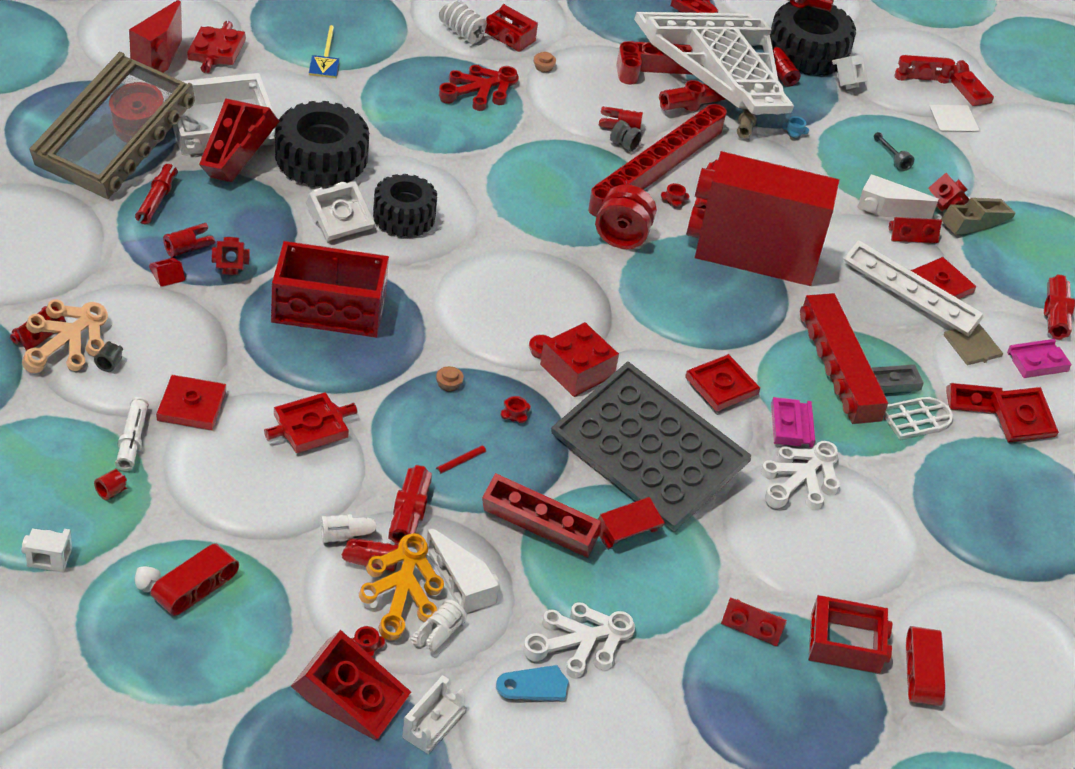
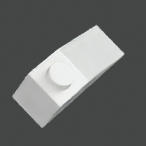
(895, 200)
(463, 573)

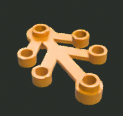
(404, 582)

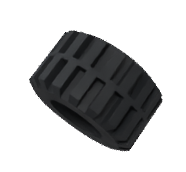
(405, 205)

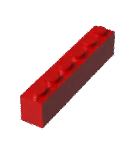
(843, 359)

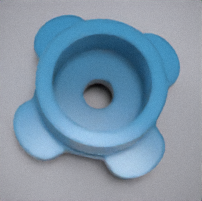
(795, 126)

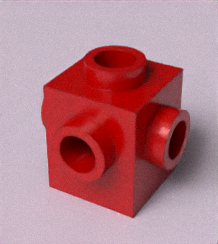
(949, 192)
(230, 244)

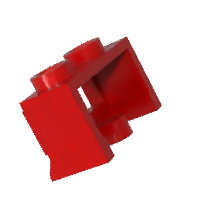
(515, 35)

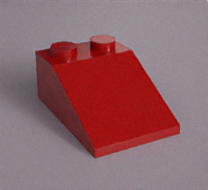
(157, 38)
(351, 686)

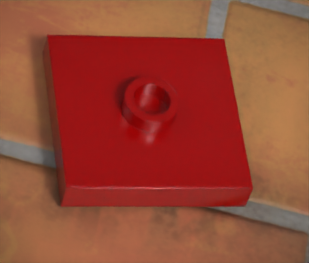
(947, 277)
(722, 382)
(191, 402)
(1024, 414)

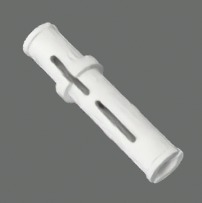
(130, 441)

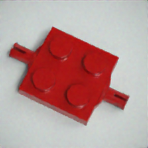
(216, 46)
(311, 422)

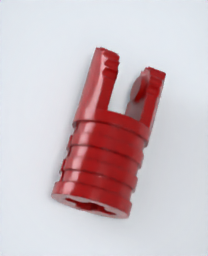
(785, 68)
(631, 117)
(186, 241)
(362, 551)

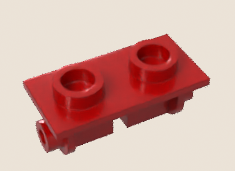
(915, 229)
(30, 339)
(753, 621)

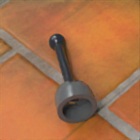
(906, 157)

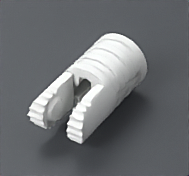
(354, 527)
(440, 625)

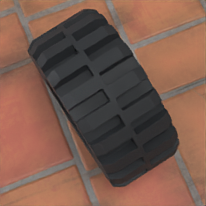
(813, 36)
(321, 144)

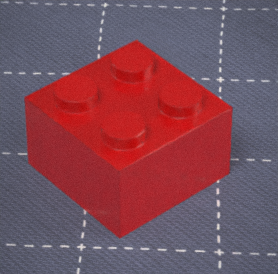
(579, 359)

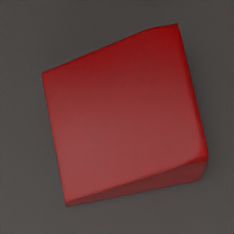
(167, 271)

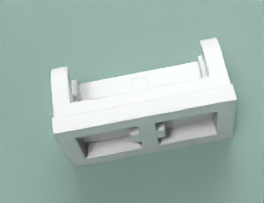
(433, 716)

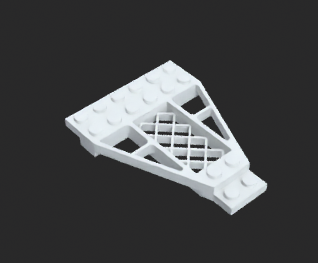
(725, 50)

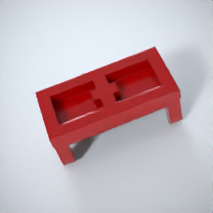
(629, 521)

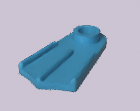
(534, 684)

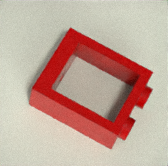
(853, 615)

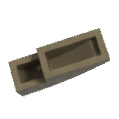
(976, 215)

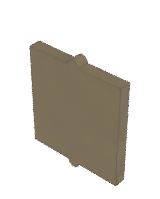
(976, 347)

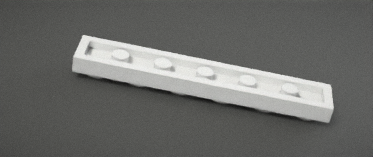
(913, 288)

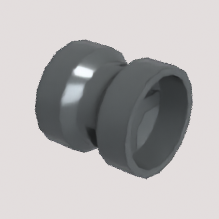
(626, 135)

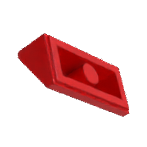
(971, 397)

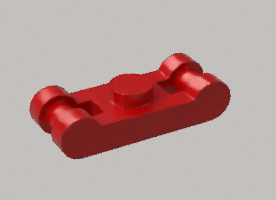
(924, 68)

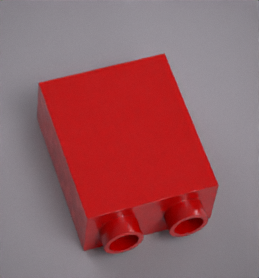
(763, 217)

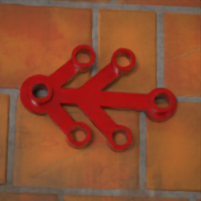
(504, 78)

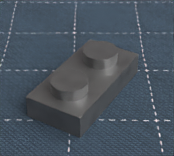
(898, 378)

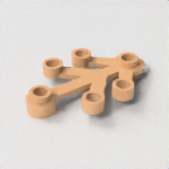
(67, 332)

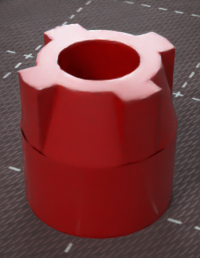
(110, 484)

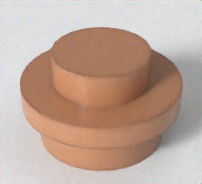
(544, 61)
(449, 378)

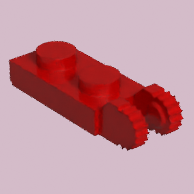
(970, 85)

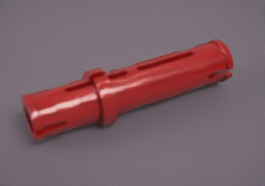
(160, 186)

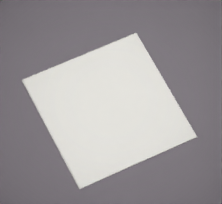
(954, 118)

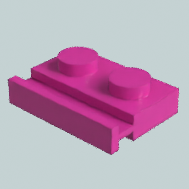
(1039, 358)
(792, 422)

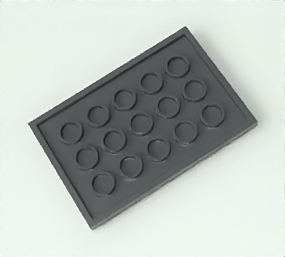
(651, 444)

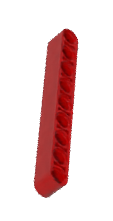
(663, 154)

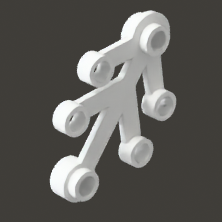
(822, 455)
(582, 635)

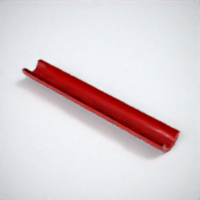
(461, 459)

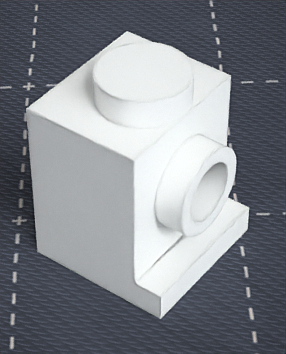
(851, 71)
(47, 549)

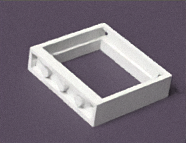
(216, 90)

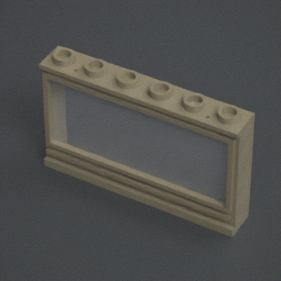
(112, 125)

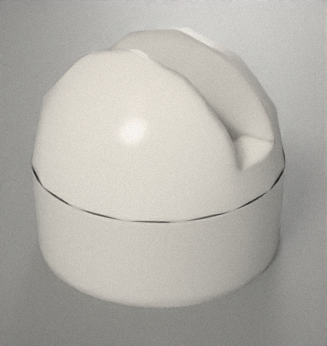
(146, 578)

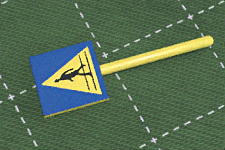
(324, 65)

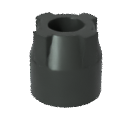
(108, 356)

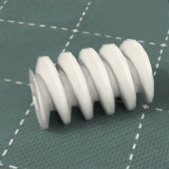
(463, 21)

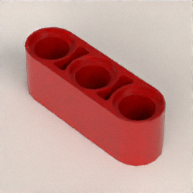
(194, 579)
(925, 666)

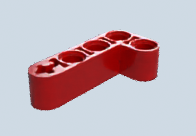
(645, 57)

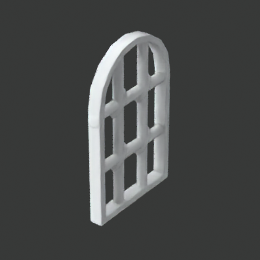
(925, 409)

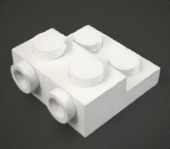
(339, 210)

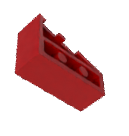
(236, 138)

